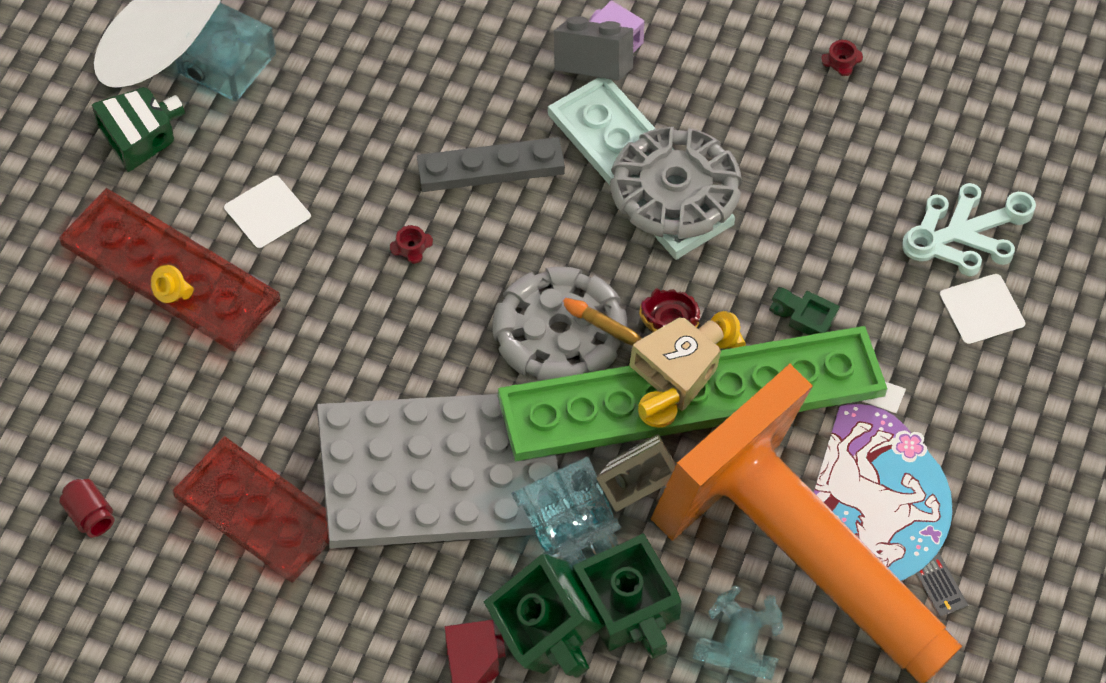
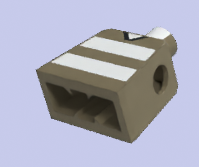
(639, 471)

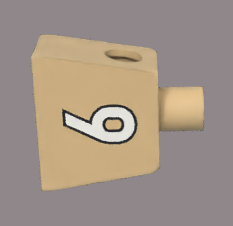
(678, 357)

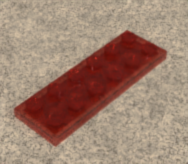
(133, 244)

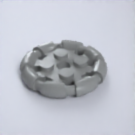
(675, 199)
(547, 309)

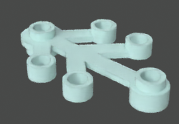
(965, 230)

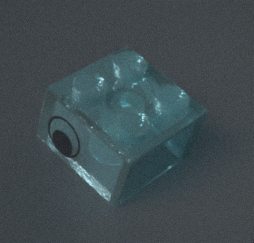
(228, 52)

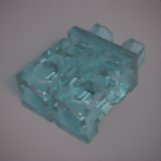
(569, 512)

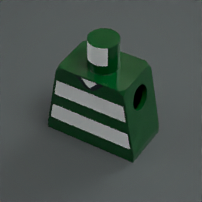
(137, 124)

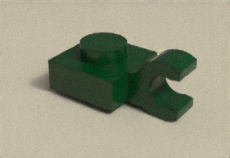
(808, 314)

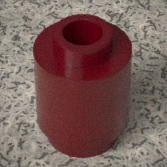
(87, 507)

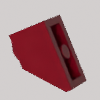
(474, 652)

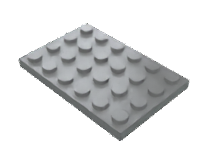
(422, 471)

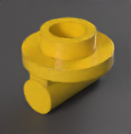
(169, 284)
(731, 330)
(659, 408)

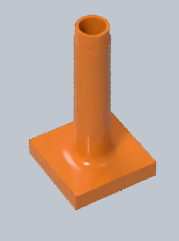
(742, 465)

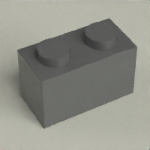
(593, 48)

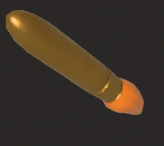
(582, 310)

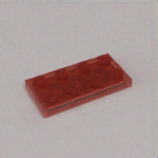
(256, 508)

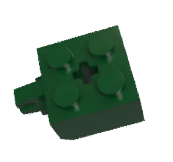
(630, 595)
(545, 616)

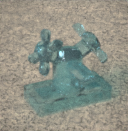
(742, 636)

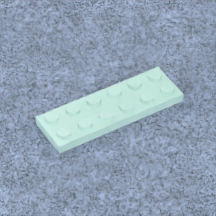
(600, 124)

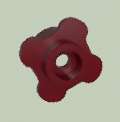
(845, 50)
(411, 235)

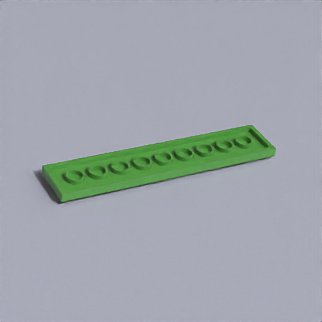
(603, 404)

